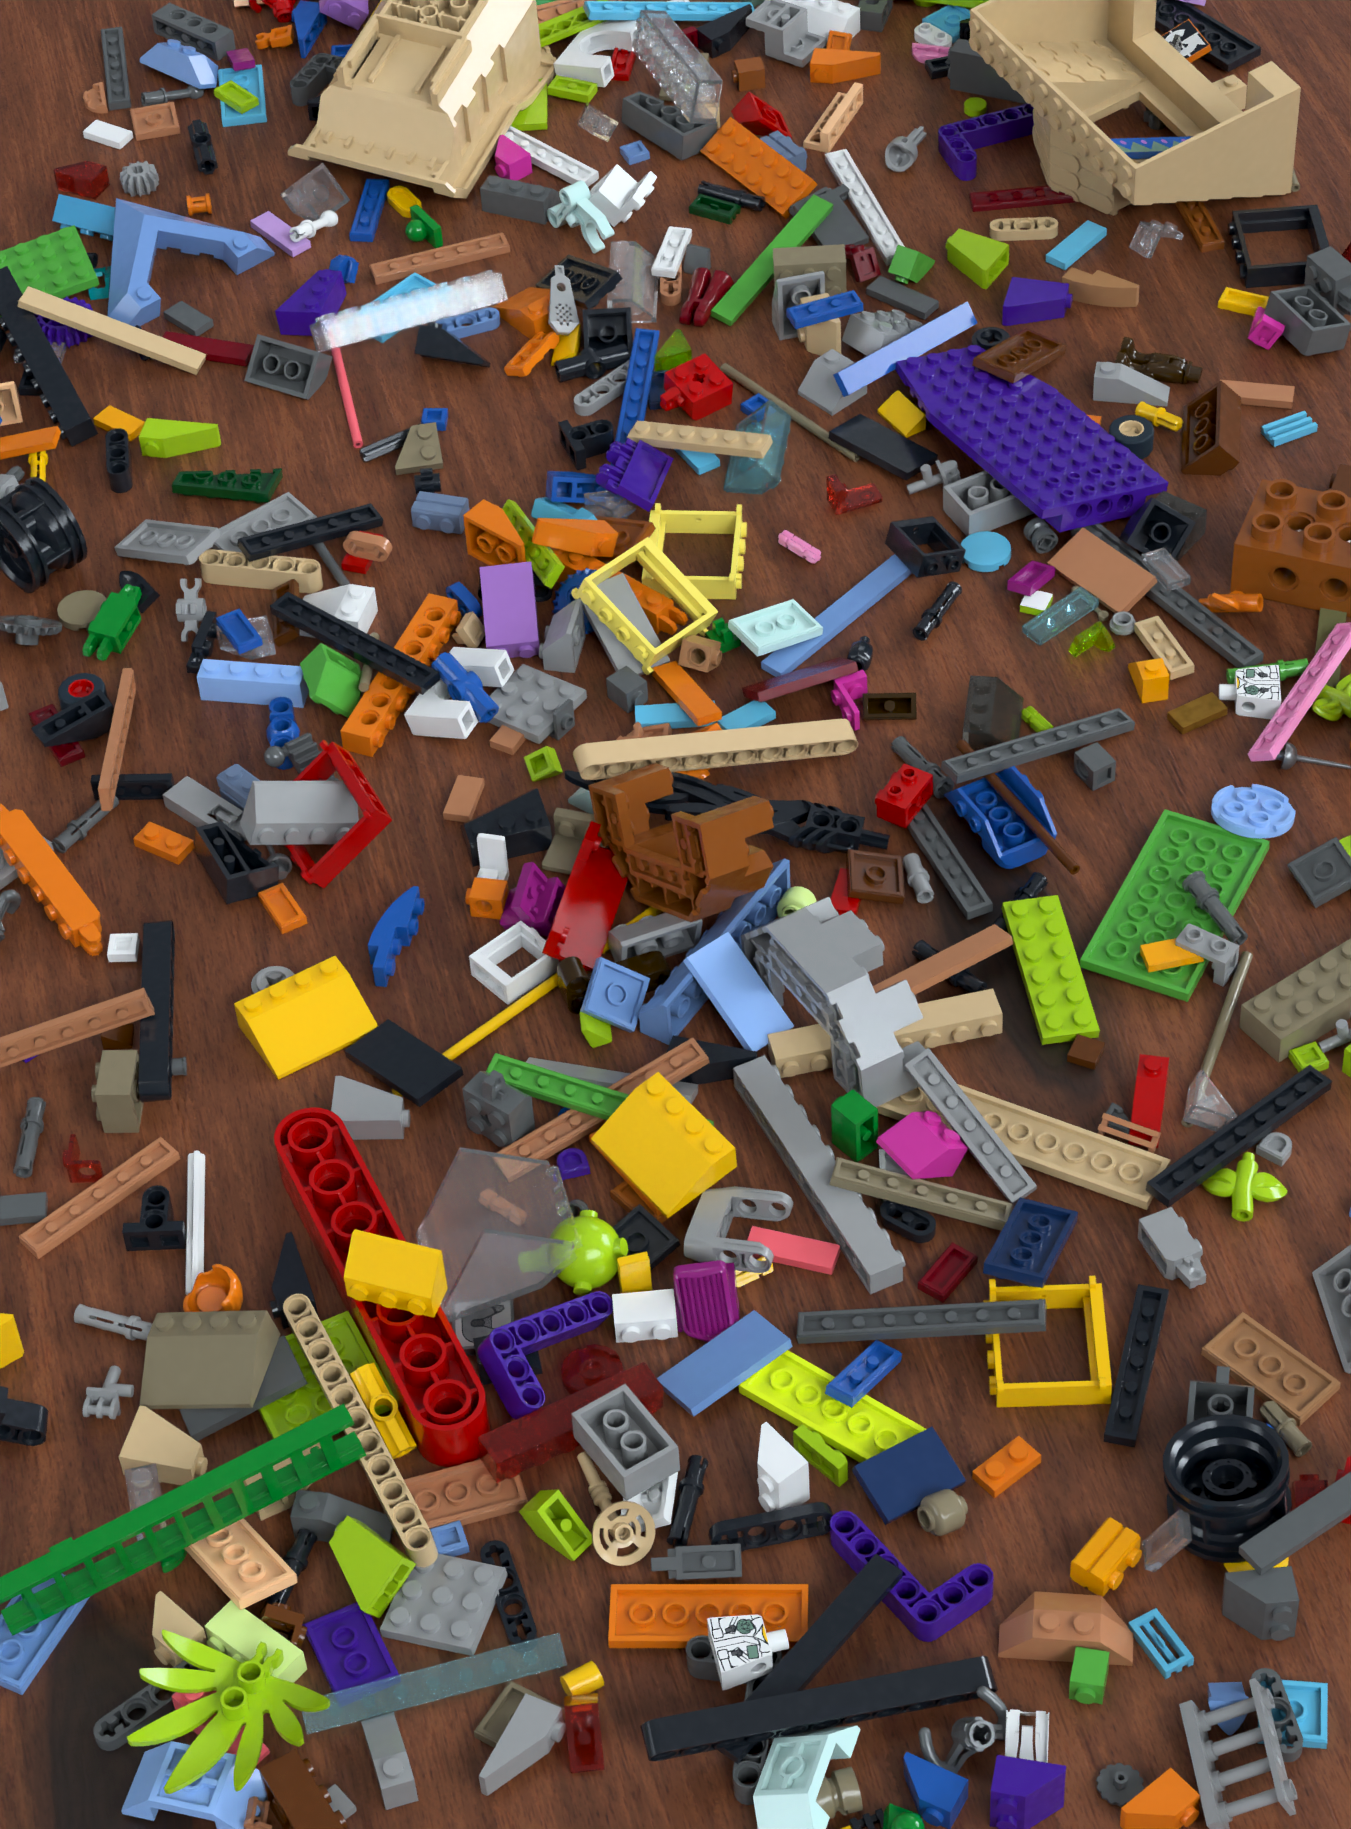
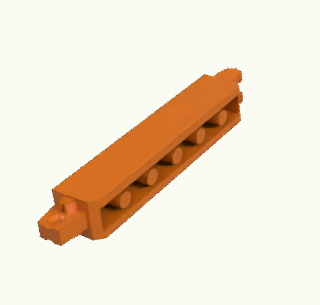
(657, 607)
(50, 881)

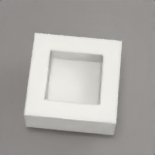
(123, 947)

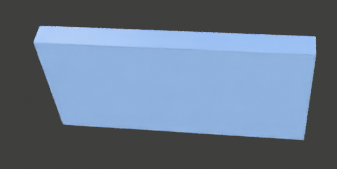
(737, 992)

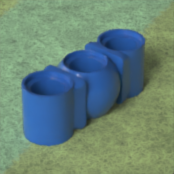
(282, 726)

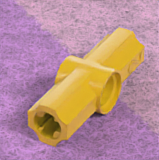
(375, 1393)

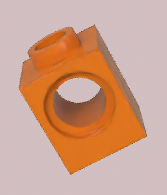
(487, 897)

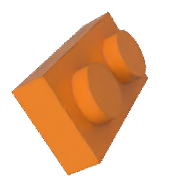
(164, 843)
(1006, 1466)

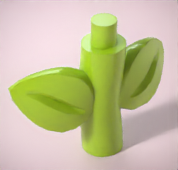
(1334, 702)
(1245, 1186)

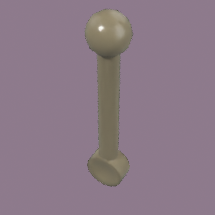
(1102, 615)

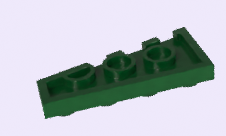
(250, 487)

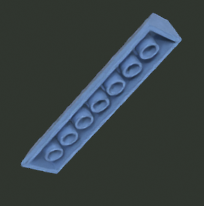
(681, 994)

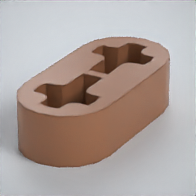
(367, 546)

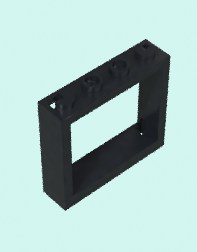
(1274, 220)

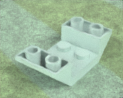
(794, 1776)

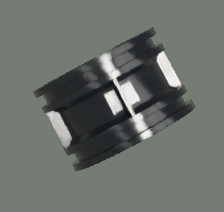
(1229, 1480)

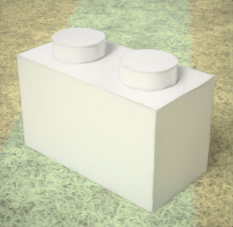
(644, 1315)

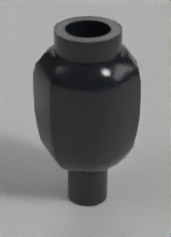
(862, 653)

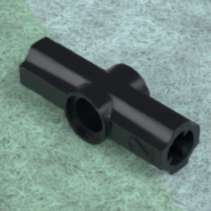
(202, 147)
(591, 363)

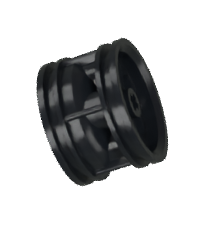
(37, 535)

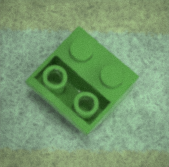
(332, 679)

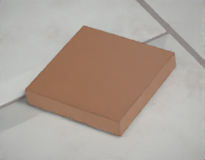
(155, 121)

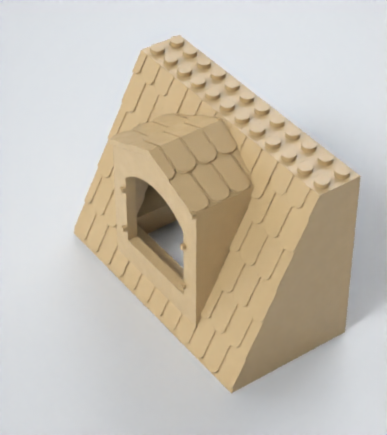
(1101, 56)

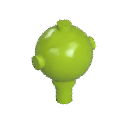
(596, 1258)

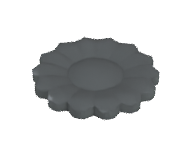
(1119, 1784)

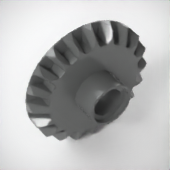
(29, 627)

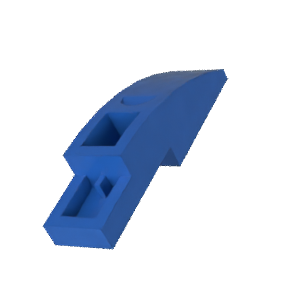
(393, 932)

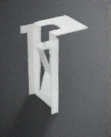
(1026, 1747)

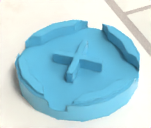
(986, 551)

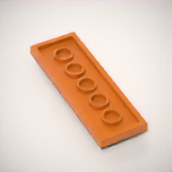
(758, 167)
(677, 1612)

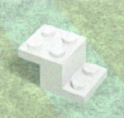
(620, 194)

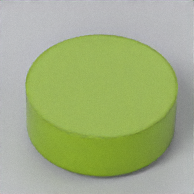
(975, 107)

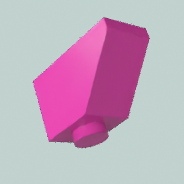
(512, 160)

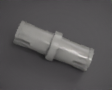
(918, 878)

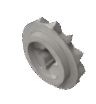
(270, 976)

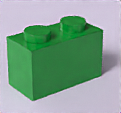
(854, 1125)

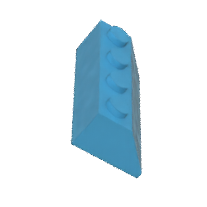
(86, 216)

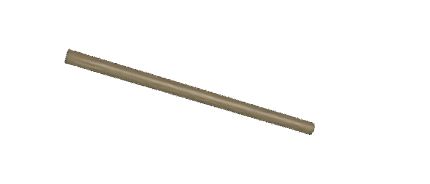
(796, 416)
(1225, 1016)

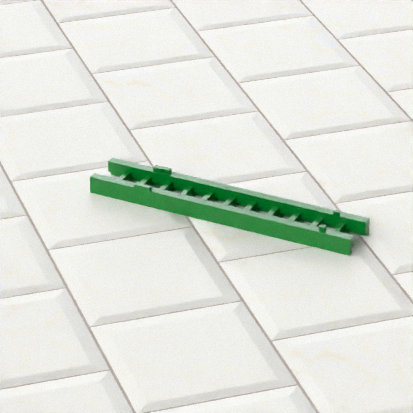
(186, 1530)

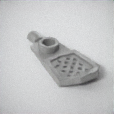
(560, 300)

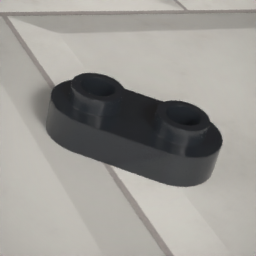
(909, 1221)

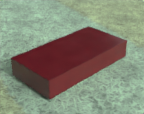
(947, 1272)

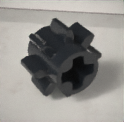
(427, 481)

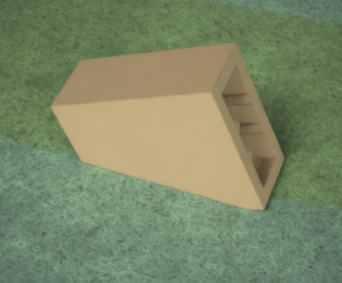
(159, 1442)

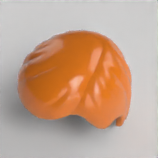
(215, 1291)

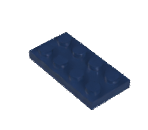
(1030, 1242)

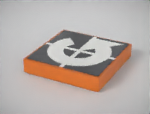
(1192, 41)

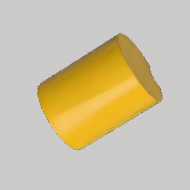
(582, 1680)

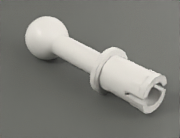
(308, 229)

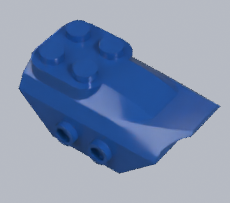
(1000, 828)

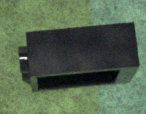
(903, 542)

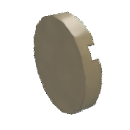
(79, 609)

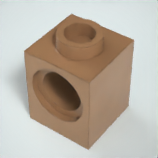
(690, 655)

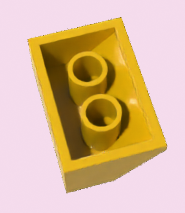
(395, 1273)

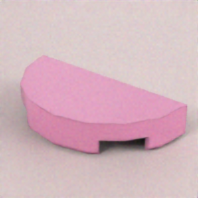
(925, 52)

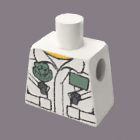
(1254, 691)
(743, 1648)

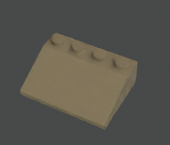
(207, 1359)

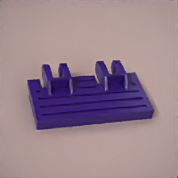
(636, 473)

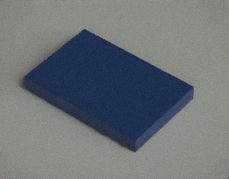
(908, 1473)

